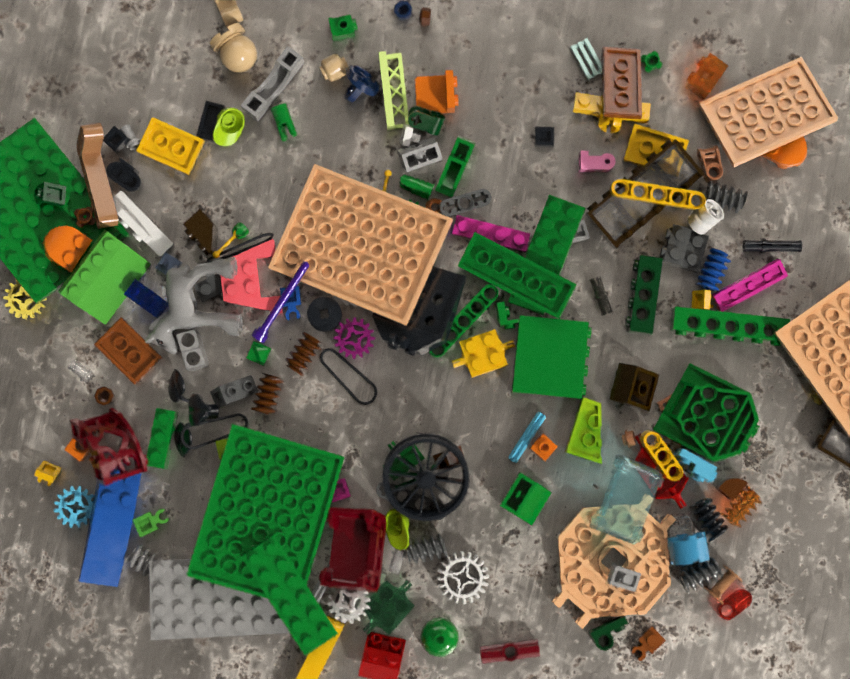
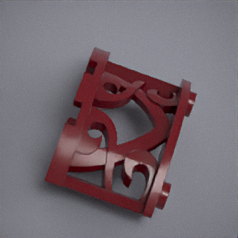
(113, 423)

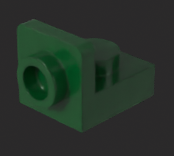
(50, 194)

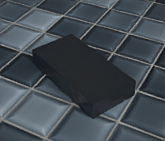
(208, 120)

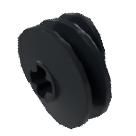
(314, 315)

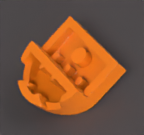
(789, 154)
(65, 246)

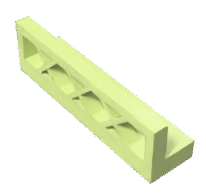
(387, 92)

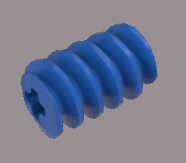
(713, 270)

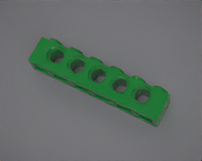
(681, 314)

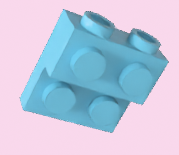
(698, 468)

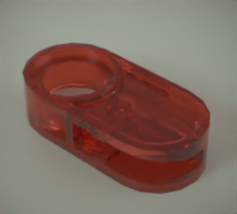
(737, 601)

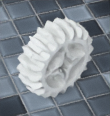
(458, 594)

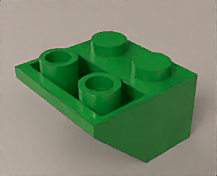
(525, 498)

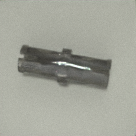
(601, 295)

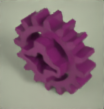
(365, 334)

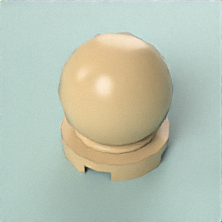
(236, 51)

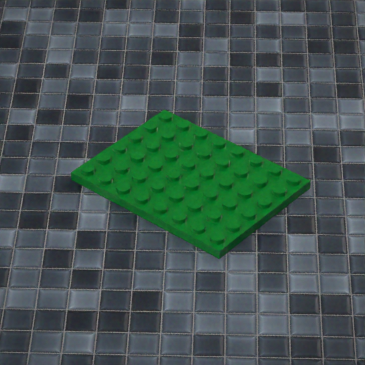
(25, 162)
(261, 492)

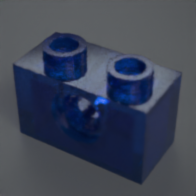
(146, 298)

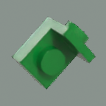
(502, 314)

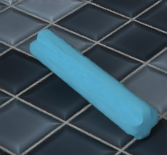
(527, 436)

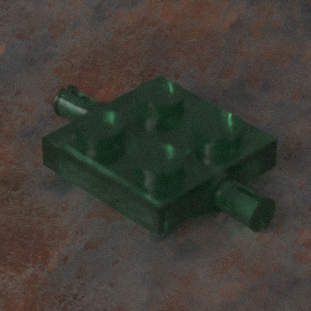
(388, 607)

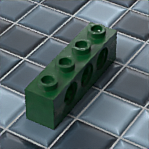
(653, 266)

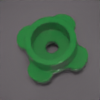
(650, 66)

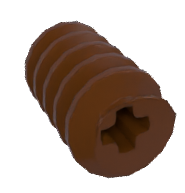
(303, 352)
(267, 394)

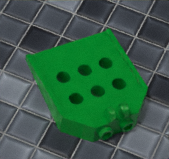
(730, 438)

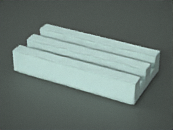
(580, 45)

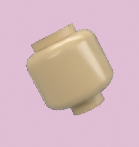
(333, 67)

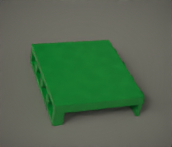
(551, 357)

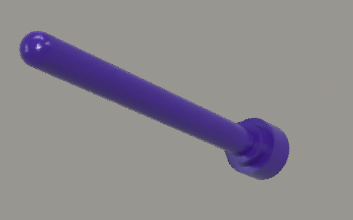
(261, 332)

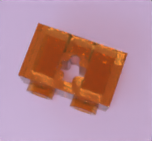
(714, 68)

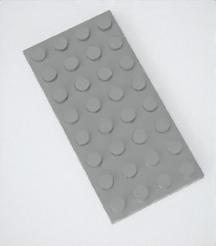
(199, 609)

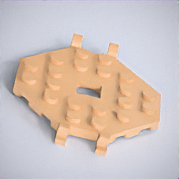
(585, 575)

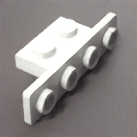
(142, 226)

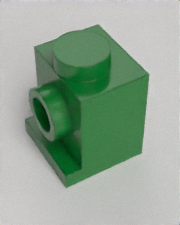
(342, 33)

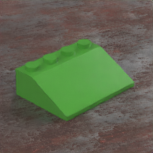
(103, 277)

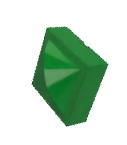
(258, 353)

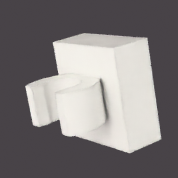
(408, 135)

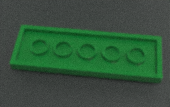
(552, 239)
(517, 275)
(289, 595)

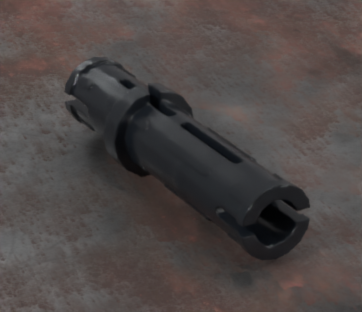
(772, 245)

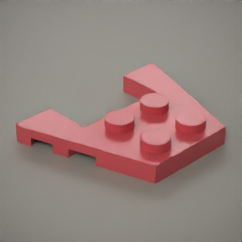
(245, 287)

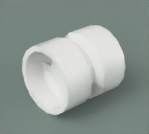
(705, 217)

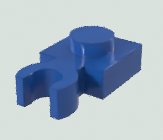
(293, 301)

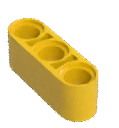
(669, 460)

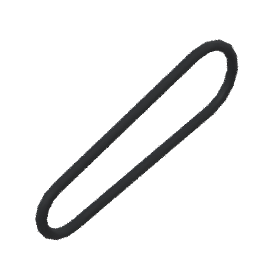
(244, 243)
(356, 370)
(209, 421)

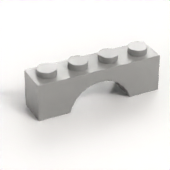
(283, 71)

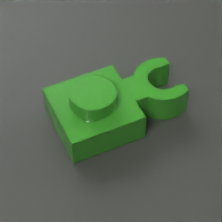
(148, 523)

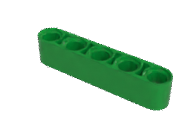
(470, 315)

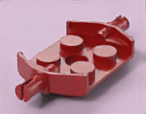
(669, 488)

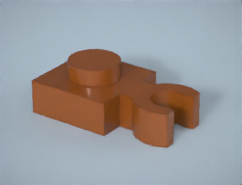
(650, 641)

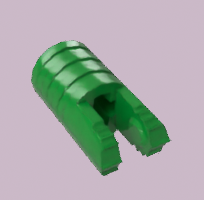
(283, 118)
(416, 186)

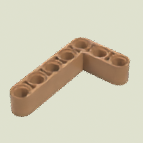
(88, 149)

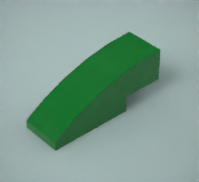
(455, 166)

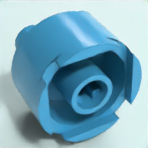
(687, 548)

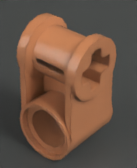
(710, 160)

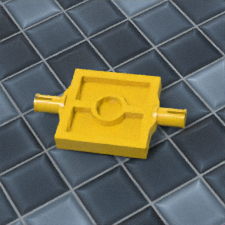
(483, 353)

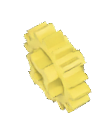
(25, 306)

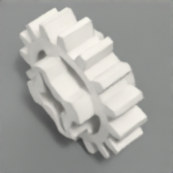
(341, 605)

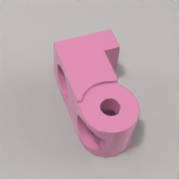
(595, 164)

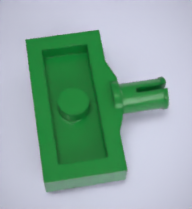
(409, 455)

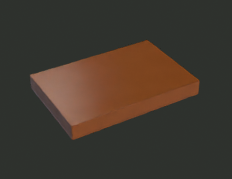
(128, 351)

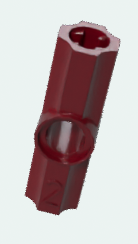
(496, 653)

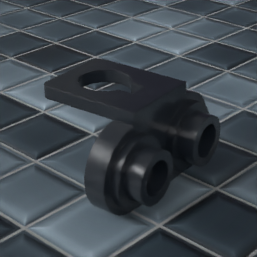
(124, 175)

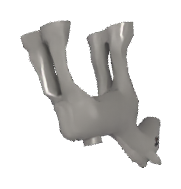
(183, 305)

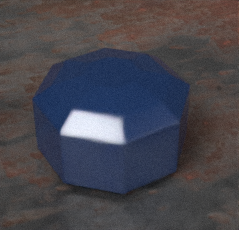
(403, 10)

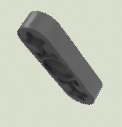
(471, 202)

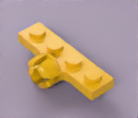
(593, 105)

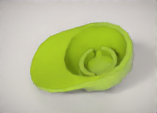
(228, 126)
(397, 529)

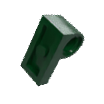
(616, 625)

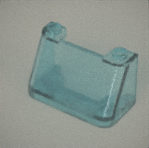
(627, 500)

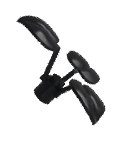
(198, 410)

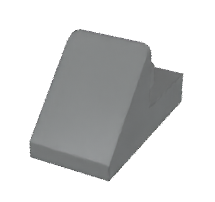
(623, 577)

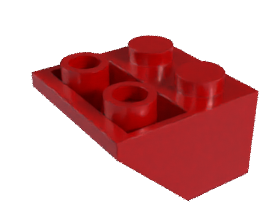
(381, 657)

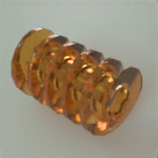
(742, 507)

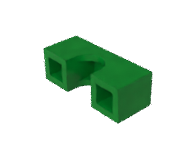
(159, 445)

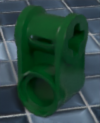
(428, 121)

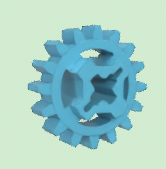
(76, 498)

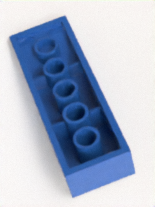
(109, 531)

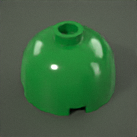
(439, 637)

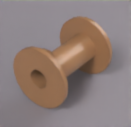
(723, 583)

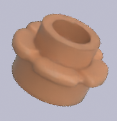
(628, 439)

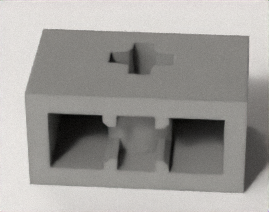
(419, 154)

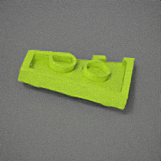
(586, 432)

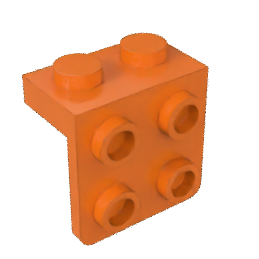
(437, 92)

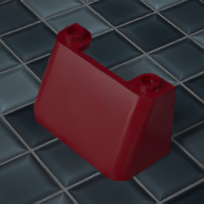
(355, 549)

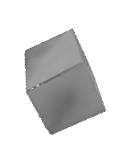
(194, 348)

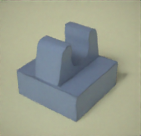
(168, 262)

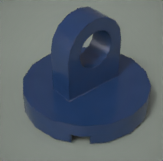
(360, 82)

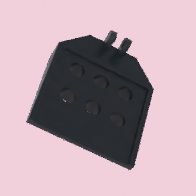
(417, 335)

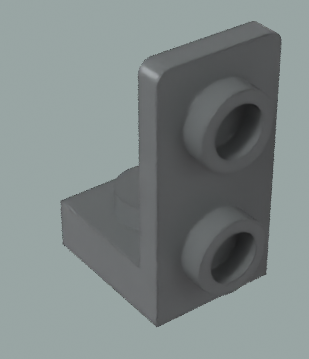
(234, 391)

